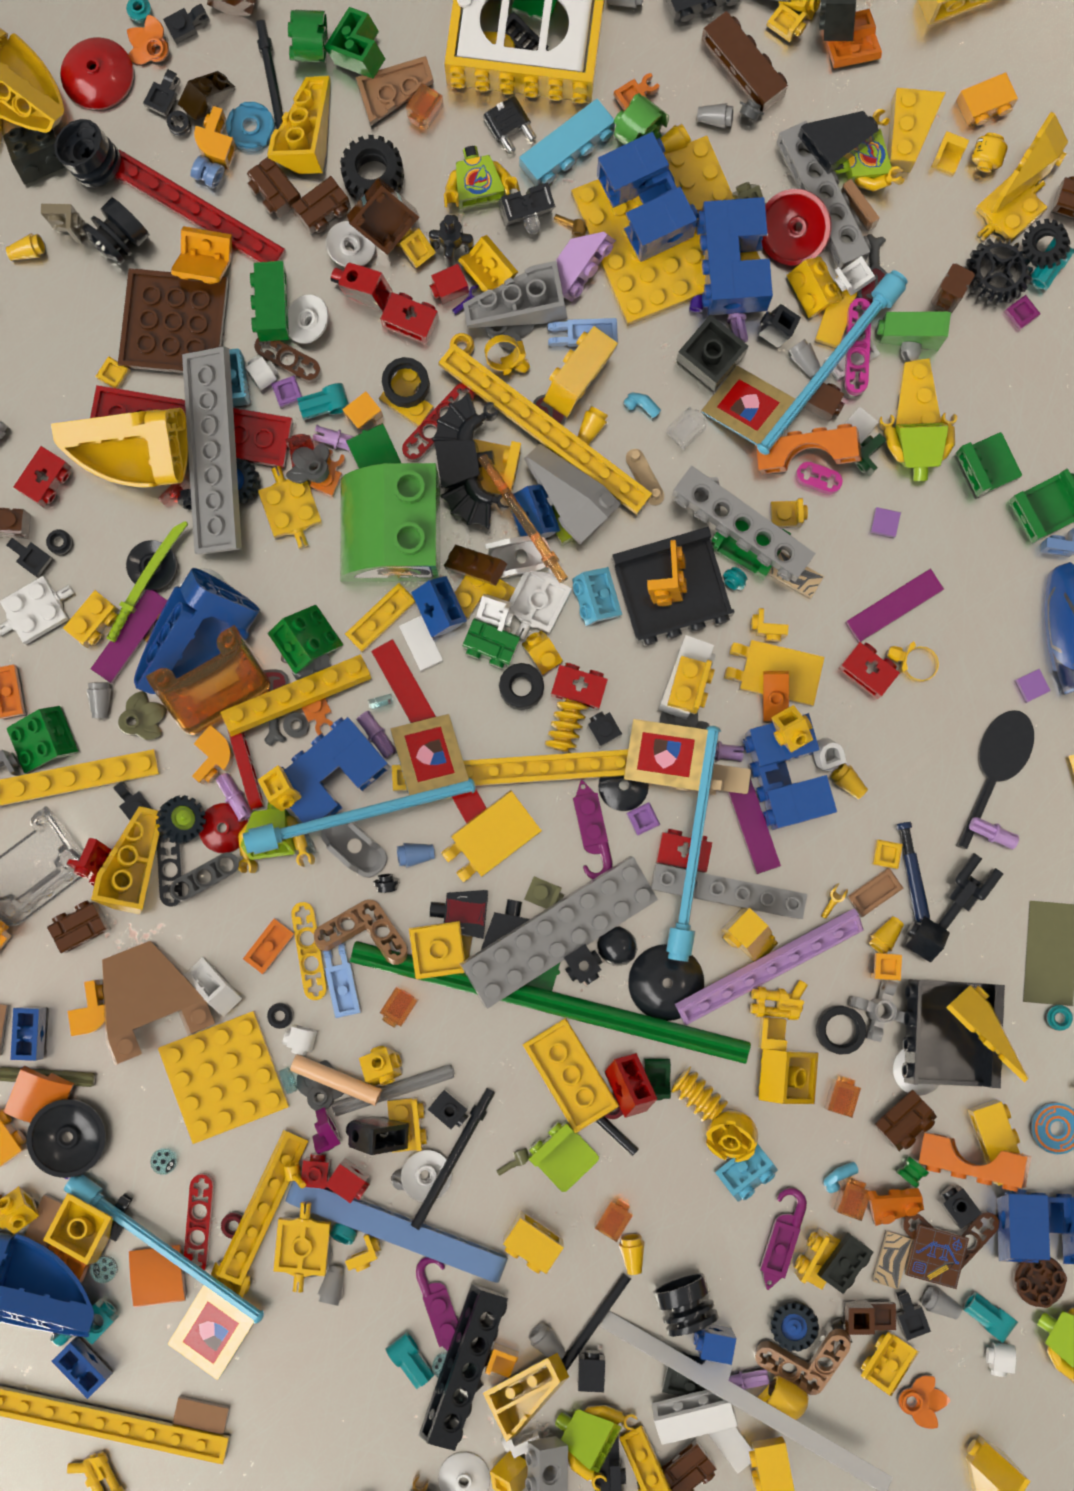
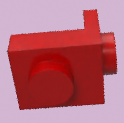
(316, 1170)

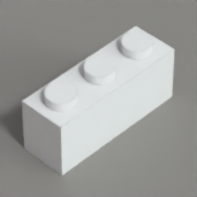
(693, 649)
(692, 1416)

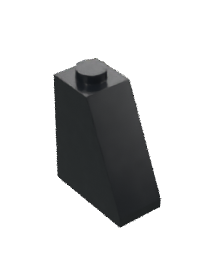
(838, 138)

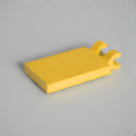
(802, 667)
(492, 836)

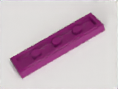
(894, 605)
(136, 628)
(754, 830)

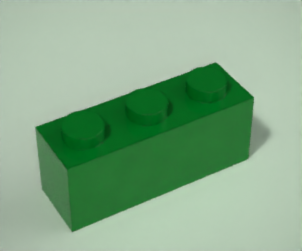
(270, 301)

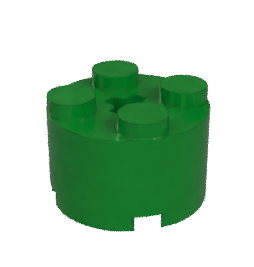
(308, 35)

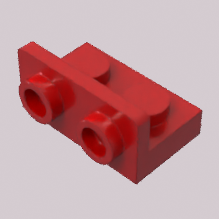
(91, 860)

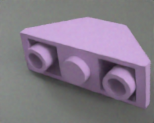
(581, 261)

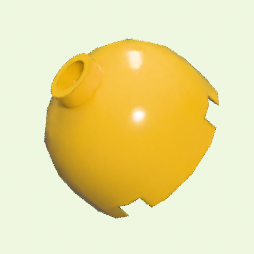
(732, 1136)

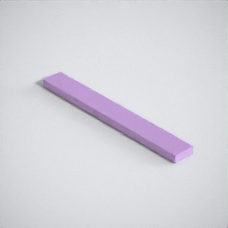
(769, 967)

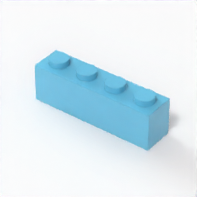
(567, 143)

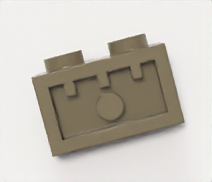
(64, 219)

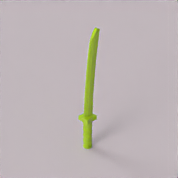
(145, 577)

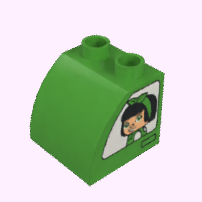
(390, 523)

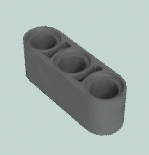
(212, 867)

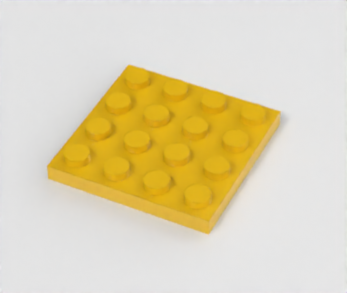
(223, 1077)

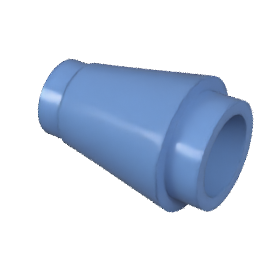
(413, 854)

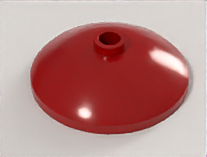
(103, 85)
(783, 213)

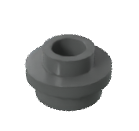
(295, 732)

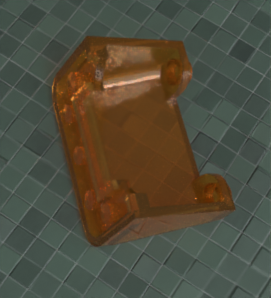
(213, 686)

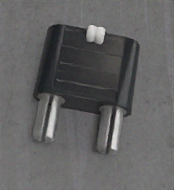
(508, 119)

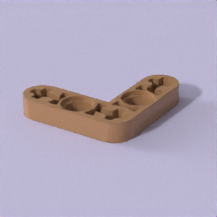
(363, 922)
(811, 1369)

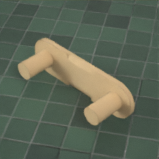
(644, 475)

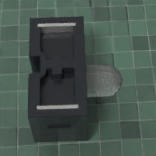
(527, 207)

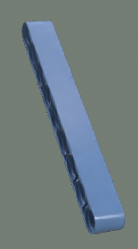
(398, 1231)

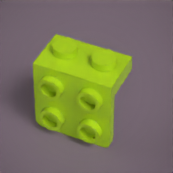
(563, 1156)

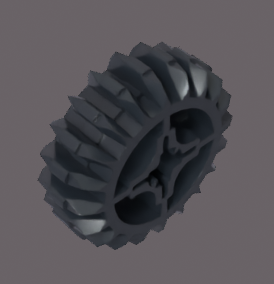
(988, 254)

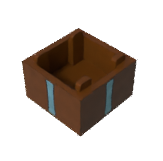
(383, 216)

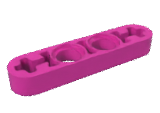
(861, 347)

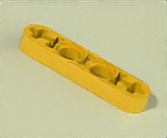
(306, 951)

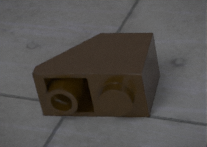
(204, 93)

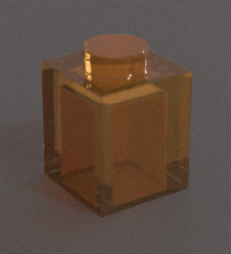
(424, 106)
(398, 1007)
(843, 1096)
(852, 1199)
(614, 1219)

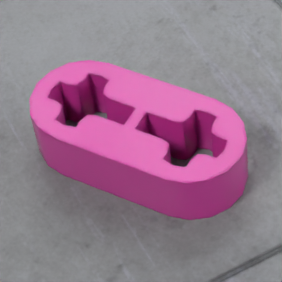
(816, 483)

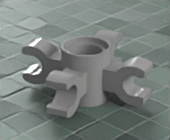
(875, 1030)

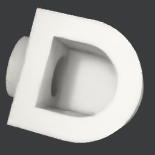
(261, 372)
(830, 754)
(300, 1039)
(1001, 1359)

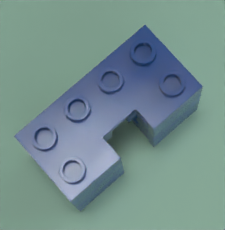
(644, 172)
(724, 233)
(343, 748)
(784, 801)
(1027, 1224)

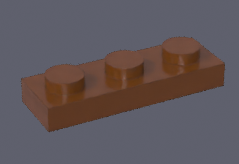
(475, 564)

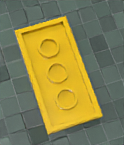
(570, 1075)

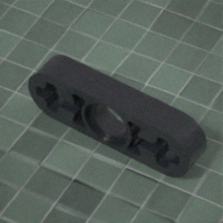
(163, 889)

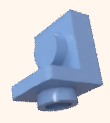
(1058, 545)

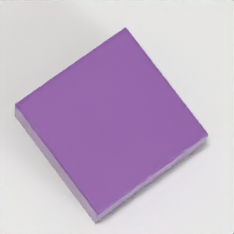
(287, 391)
(885, 522)
(1033, 685)
(643, 818)

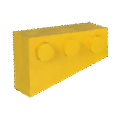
(749, 934)

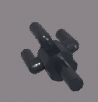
(450, 238)
(969, 890)

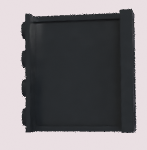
(705, 595)
(939, 1045)

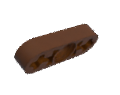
(300, 373)

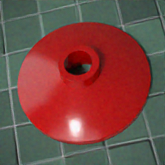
(210, 835)

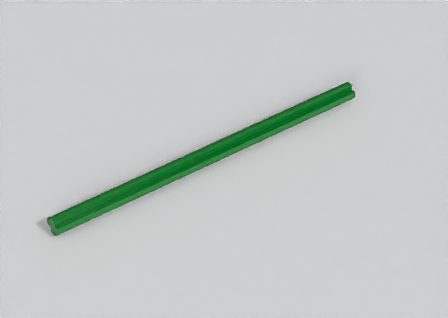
(576, 1009)

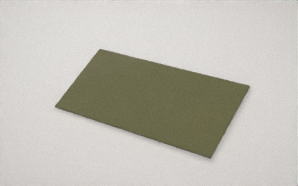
(1050, 954)

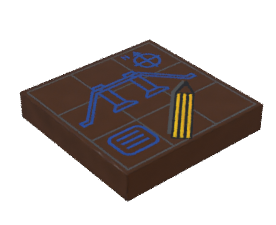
(936, 1256)

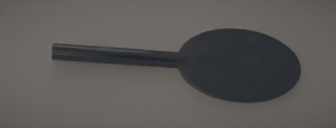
(1002, 755)

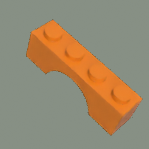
(840, 443)
(942, 1153)

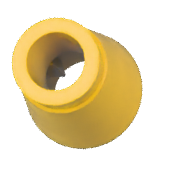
(675, 139)
(26, 248)
(592, 424)
(848, 780)
(887, 935)
(632, 1251)

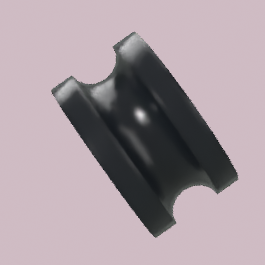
(177, 130)

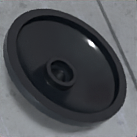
(647, 978)
(50, 1149)

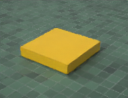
(437, 949)

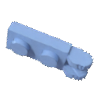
(578, 326)
(341, 984)

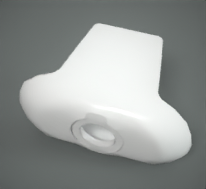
(507, 550)

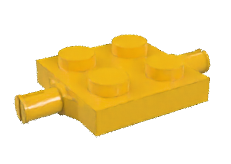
(1014, 216)
(289, 507)
(302, 1246)

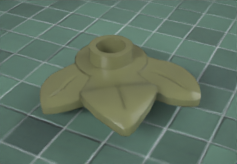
(145, 714)

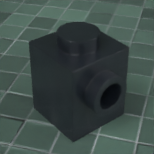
(778, 325)
(603, 729)
(926, 938)
(449, 1109)
(959, 1205)
(591, 1371)

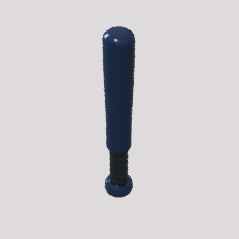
(916, 886)

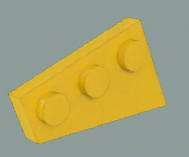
(917, 394)

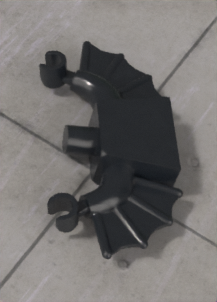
(459, 463)

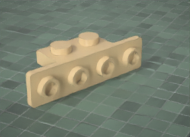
(728, 779)

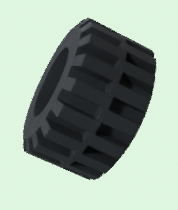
(367, 151)

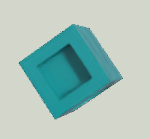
(108, 1314)

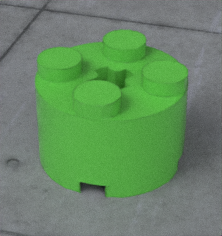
(639, 119)

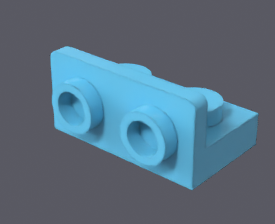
(596, 596)
(745, 1176)

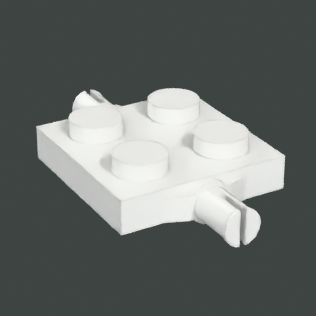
(538, 601)
(34, 610)

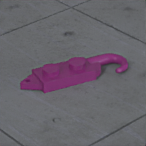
(592, 827)
(783, 1240)
(437, 1303)

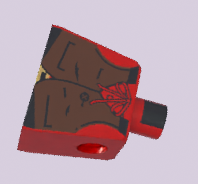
(363, 285)

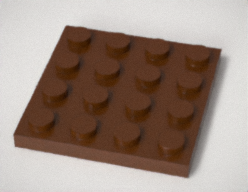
(169, 319)

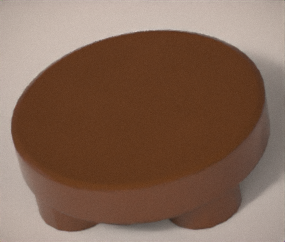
(1040, 1282)

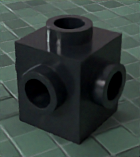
(576, 957)

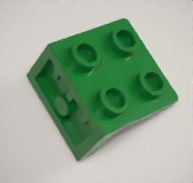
(988, 464)
(304, 637)
(41, 738)

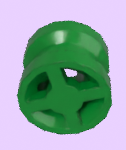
(912, 1172)

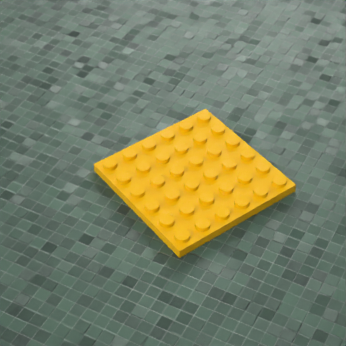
(674, 274)

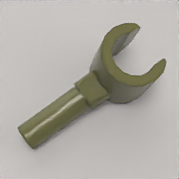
(521, 1157)

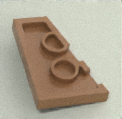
(393, 87)

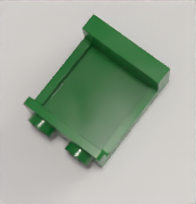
(1046, 506)
(747, 560)

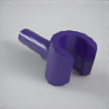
(696, 304)
(457, 309)

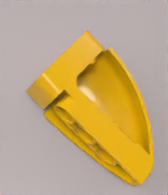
(27, 87)
(129, 447)

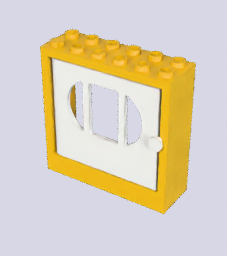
(528, 72)

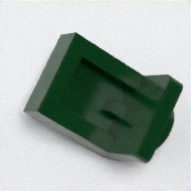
(869, 447)
(658, 1073)

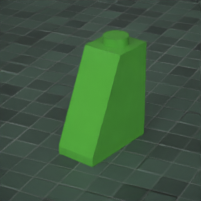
(925, 328)

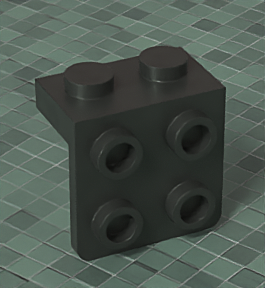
(32, 153)

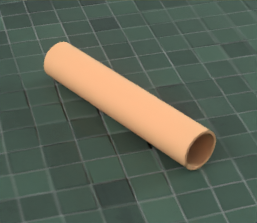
(336, 1079)

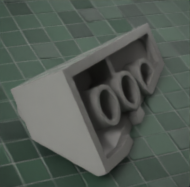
(525, 300)
(576, 496)

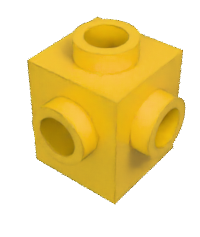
(796, 732)
(381, 1066)
(17, 1210)

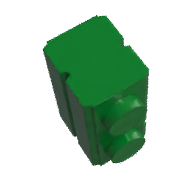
(490, 643)

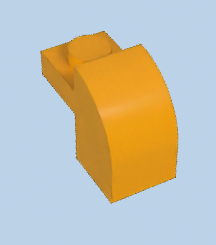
(211, 142)
(219, 754)
(92, 1017)

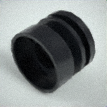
(87, 153)
(115, 231)
(688, 1310)

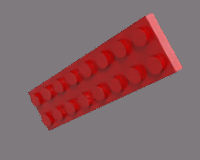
(257, 434)

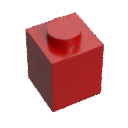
(449, 284)

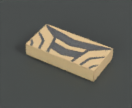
(805, 584)
(892, 1259)

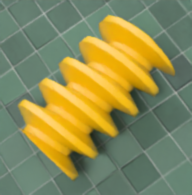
(566, 725)
(699, 1095)

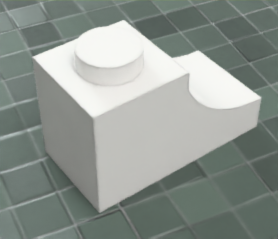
(212, 987)

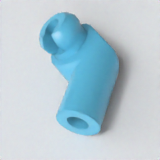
(644, 401)
(839, 1174)

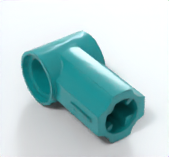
(1044, 277)
(329, 400)
(994, 1319)
(406, 1354)

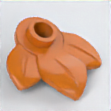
(146, 40)
(927, 1401)

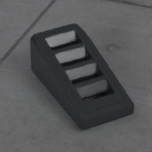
(521, 26)

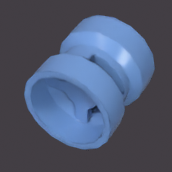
(207, 171)

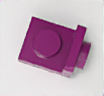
(327, 1133)

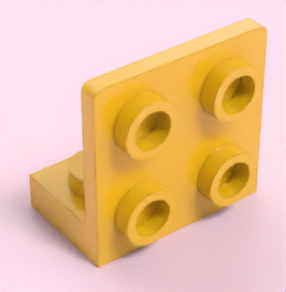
(505, 462)
(819, 1249)

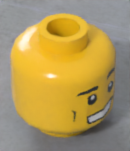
(989, 152)

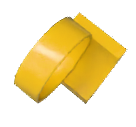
(514, 360)
(896, 654)

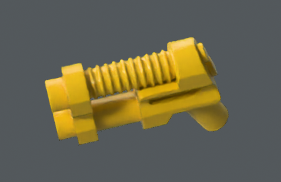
(787, 1004)
(96, 1469)

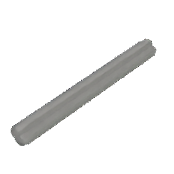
(396, 1089)

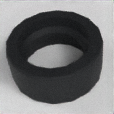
(402, 363)
(859, 1036)

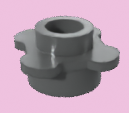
(751, 109)

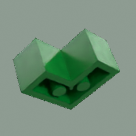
(354, 44)

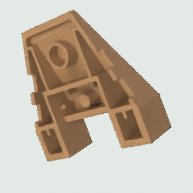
(143, 988)

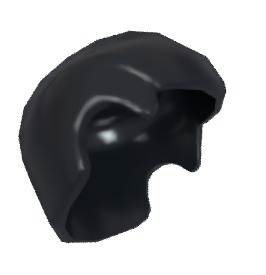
(617, 946)

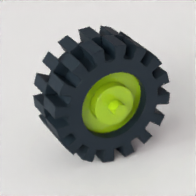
(180, 819)

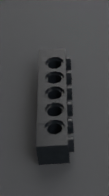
(451, 1377)

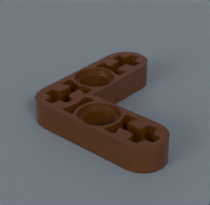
(977, 1223)

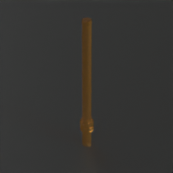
(549, 557)

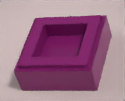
(1022, 312)

